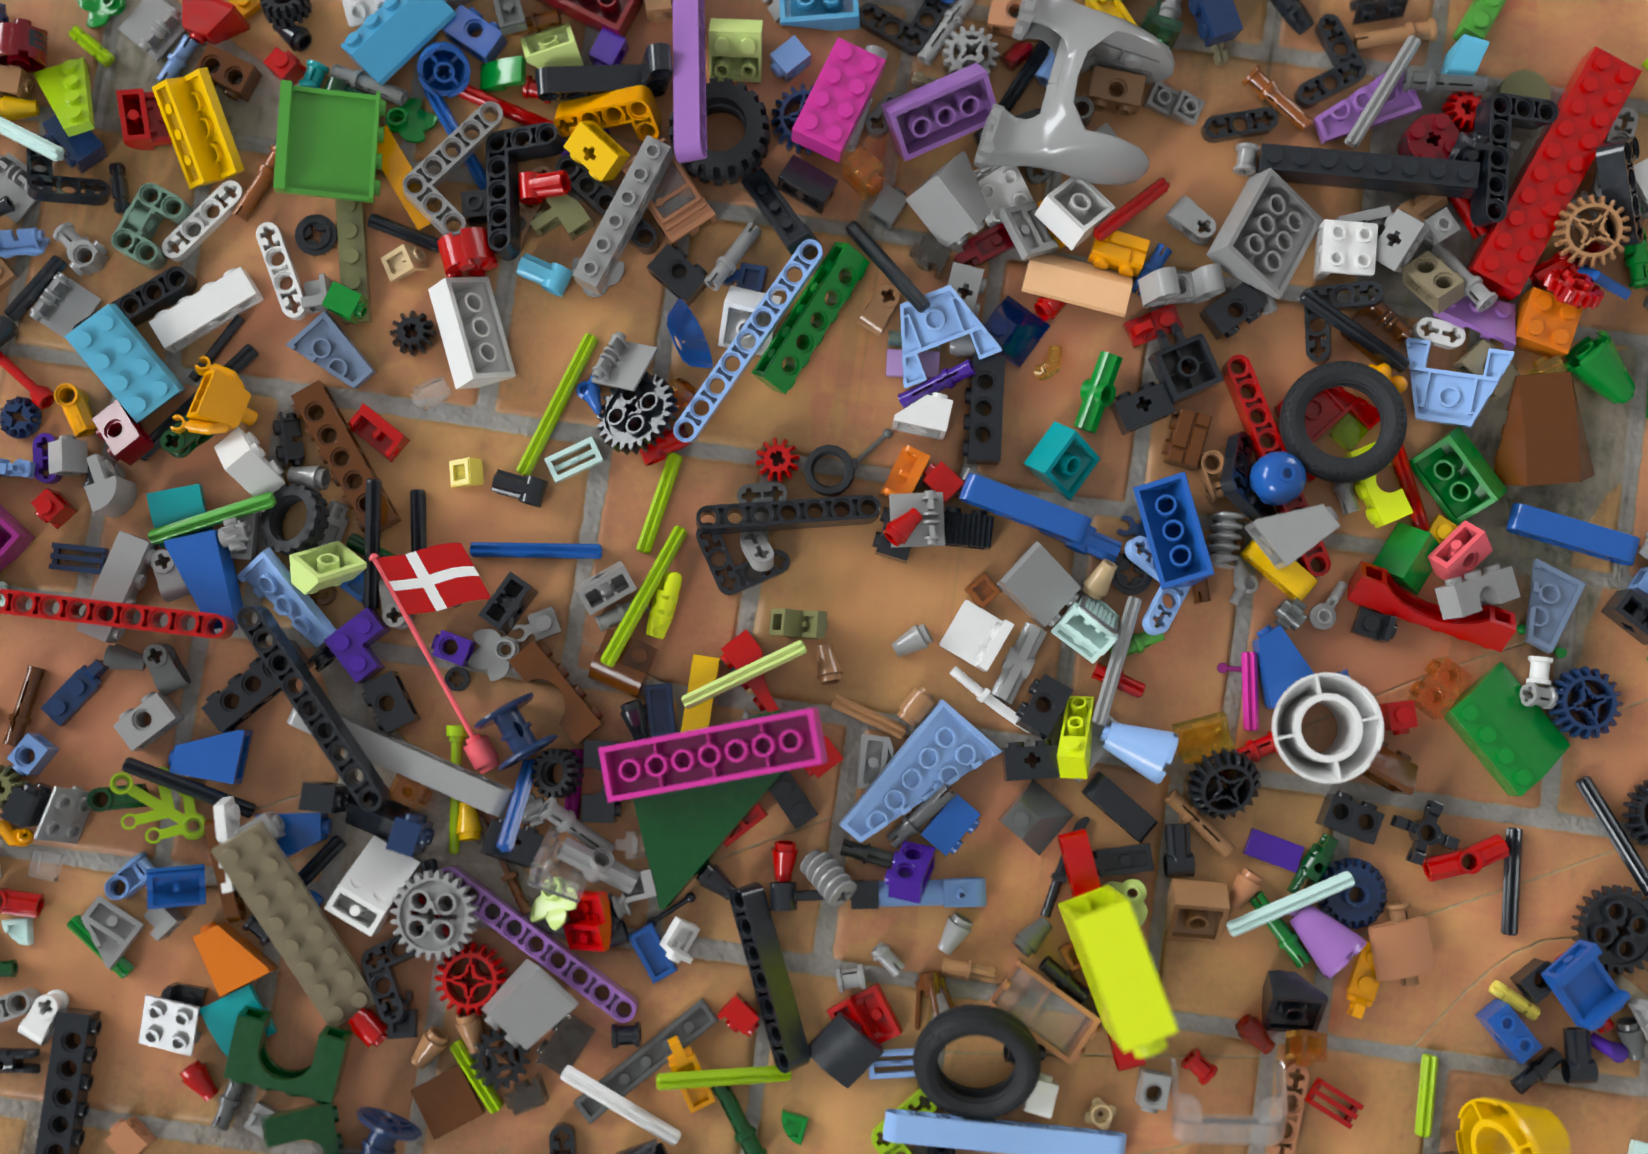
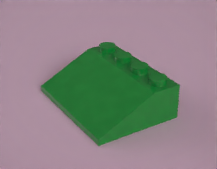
(1508, 738)

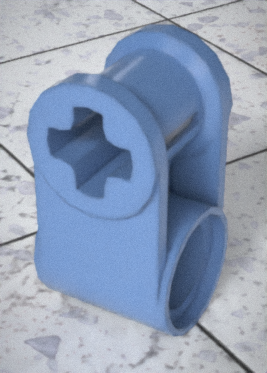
(133, 876)

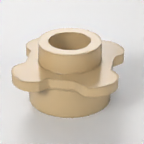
(1103, 1121)

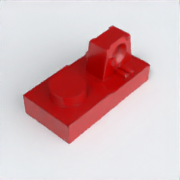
(1143, 328)

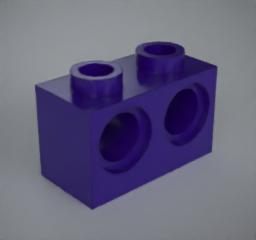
(910, 872)

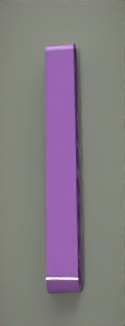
(689, 80)
(551, 946)

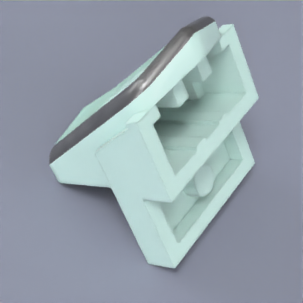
(1088, 627)

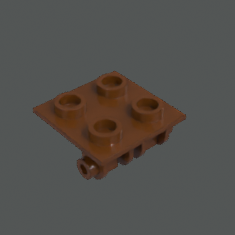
(1383, 324)

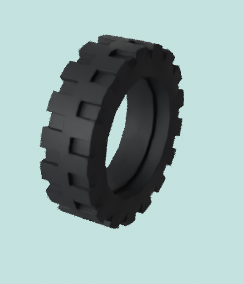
(313, 528)

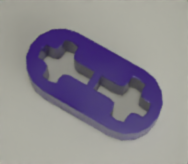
(40, 457)

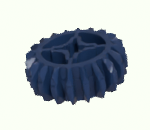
(782, 121)
(1593, 723)

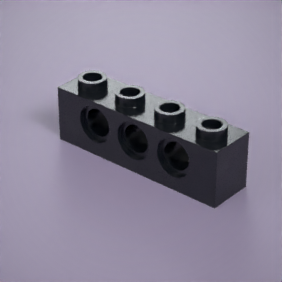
(990, 451)
(219, 703)

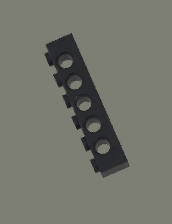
(60, 1076)

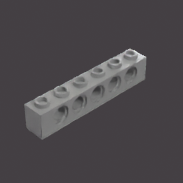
(623, 215)

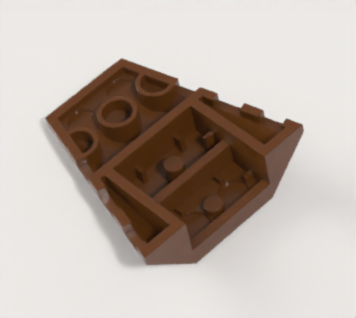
(1543, 433)

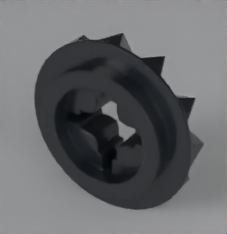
(304, 233)
(1120, 581)

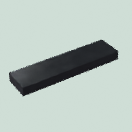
(775, 209)

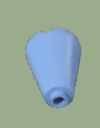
(1141, 748)

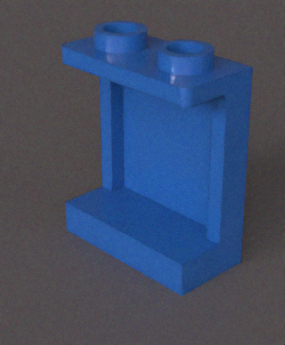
(1585, 986)

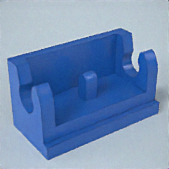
(176, 886)

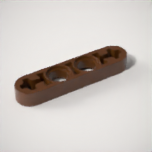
(232, 902)

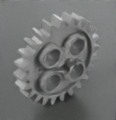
(436, 889)

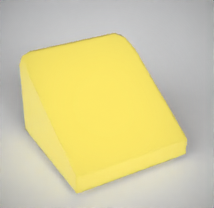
(466, 472)

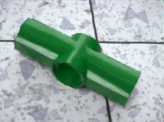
(1098, 392)

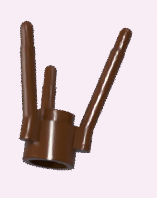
(930, 983)

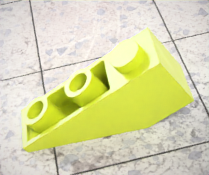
(1076, 738)

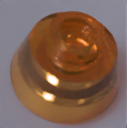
(683, 392)

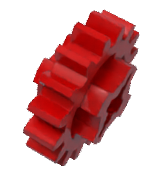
(1573, 288)

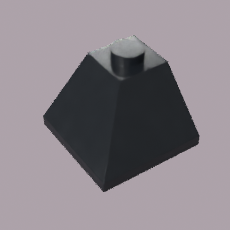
(1291, 1003)

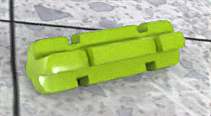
(91, 46)

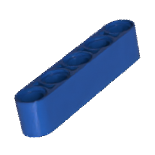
(1025, 509)
(1572, 534)

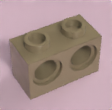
(1433, 282)

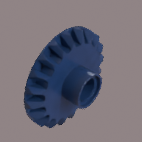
(1370, 899)

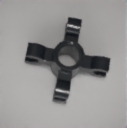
(1418, 850)

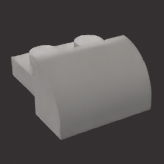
(110, 492)

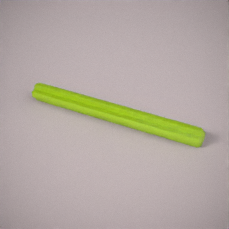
(557, 404)
(643, 596)

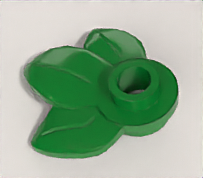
(101, 10)
(413, 121)

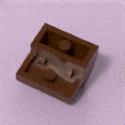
(630, 669)

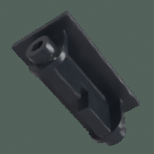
(1372, 10)
(288, 450)

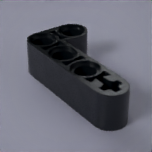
(1619, 183)

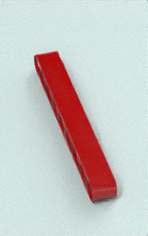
(1269, 429)
(123, 614)
(1083, 879)

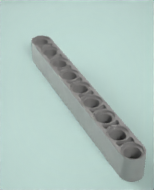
(421, 765)

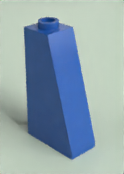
(208, 573)

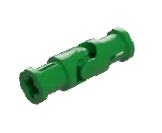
(1637, 263)

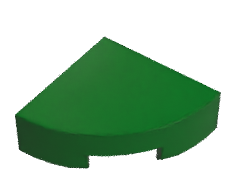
(794, 1125)

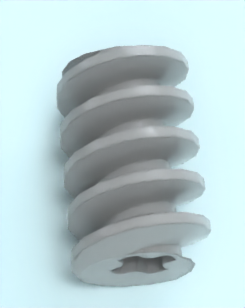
(1224, 538)
(828, 877)

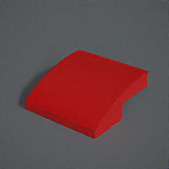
(590, 923)
(870, 1011)

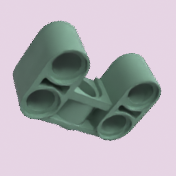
(142, 222)

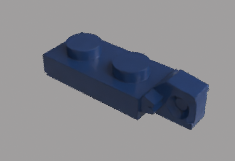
(75, 693)

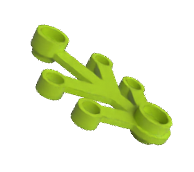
(162, 810)

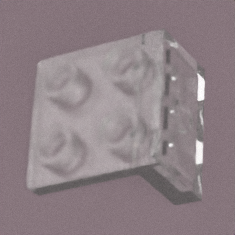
(553, 874)

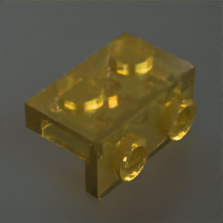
(1201, 736)

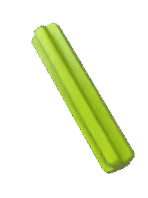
(487, 1094)
(1426, 1095)

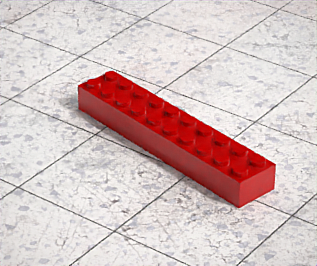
(1553, 172)

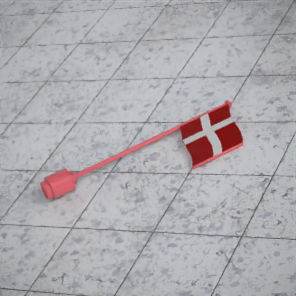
(429, 583)

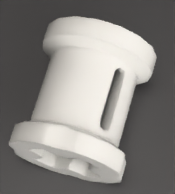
(1539, 670)

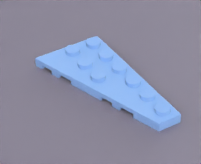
(934, 754)

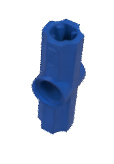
(1094, 544)

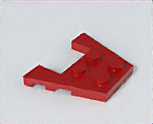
(1331, 406)

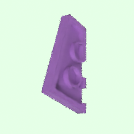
(1494, 322)

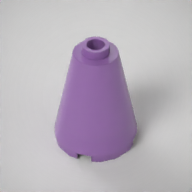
(1326, 939)

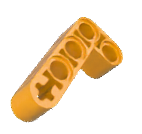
(604, 115)

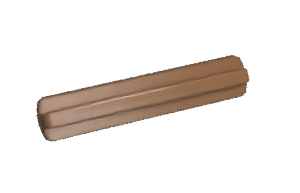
(869, 716)

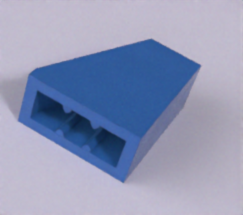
(1277, 663)
(213, 758)
(303, 831)

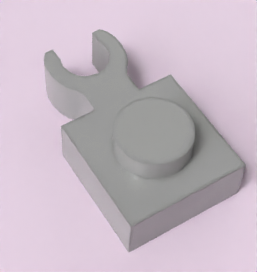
(542, 625)

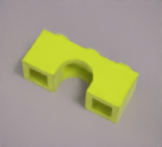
(1380, 505)

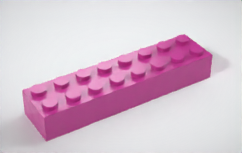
(713, 754)

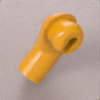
(15, 837)

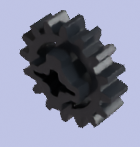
(494, 1068)

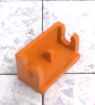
(905, 472)

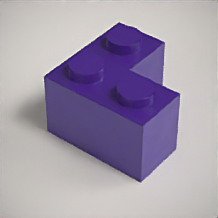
(353, 642)

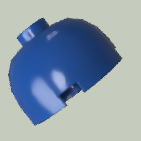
(443, 69)
(1277, 478)

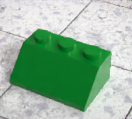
(1457, 476)

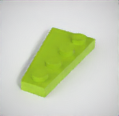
(69, 94)

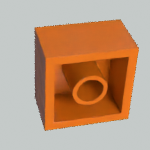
(1545, 324)

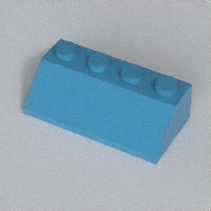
(395, 35)

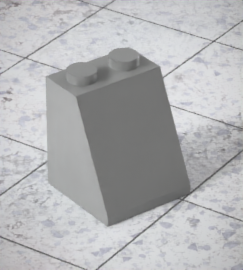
(951, 202)
(1292, 533)
(1039, 586)
(528, 1005)

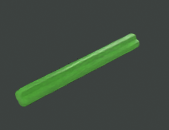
(212, 518)

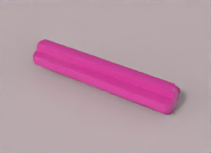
(1250, 691)

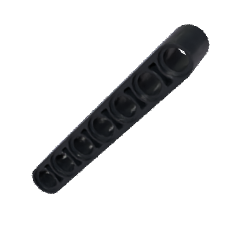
(777, 522)
(769, 977)

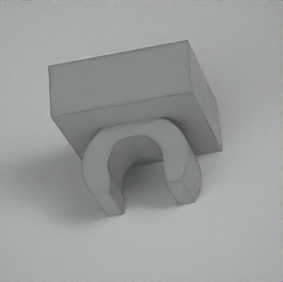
(254, 1122)

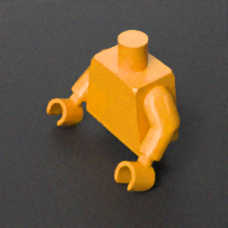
(218, 402)

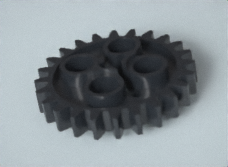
(637, 416)
(1596, 915)

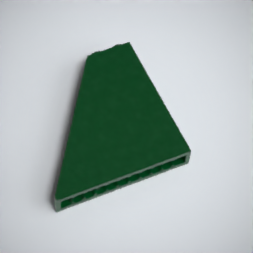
(691, 825)

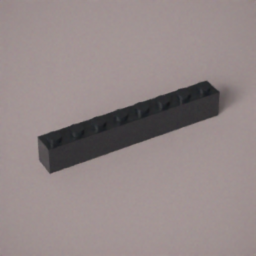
(1371, 170)

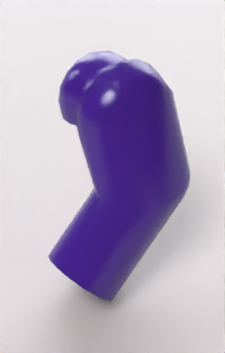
(1614, 1050)

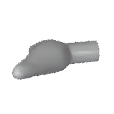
(1243, 581)

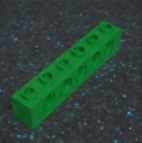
(798, 322)

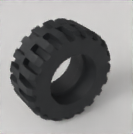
(747, 154)

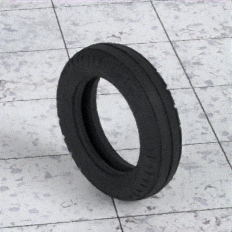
(1355, 376)
(969, 1101)

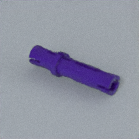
(946, 379)

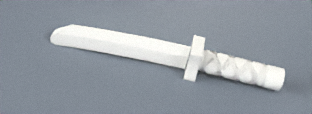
(984, 695)

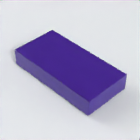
(1273, 850)

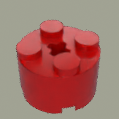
(467, 253)

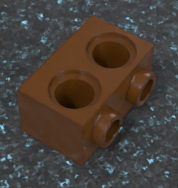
(230, 70)

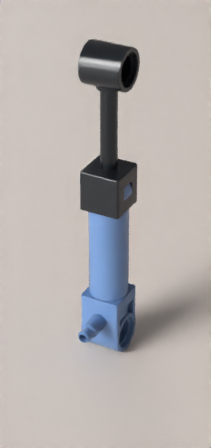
(874, 894)

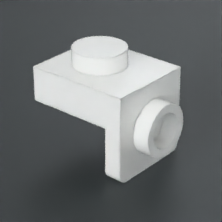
(679, 940)

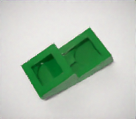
(502, 73)

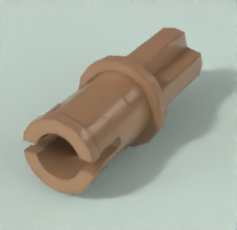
(968, 970)

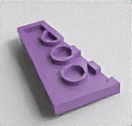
(1341, 117)

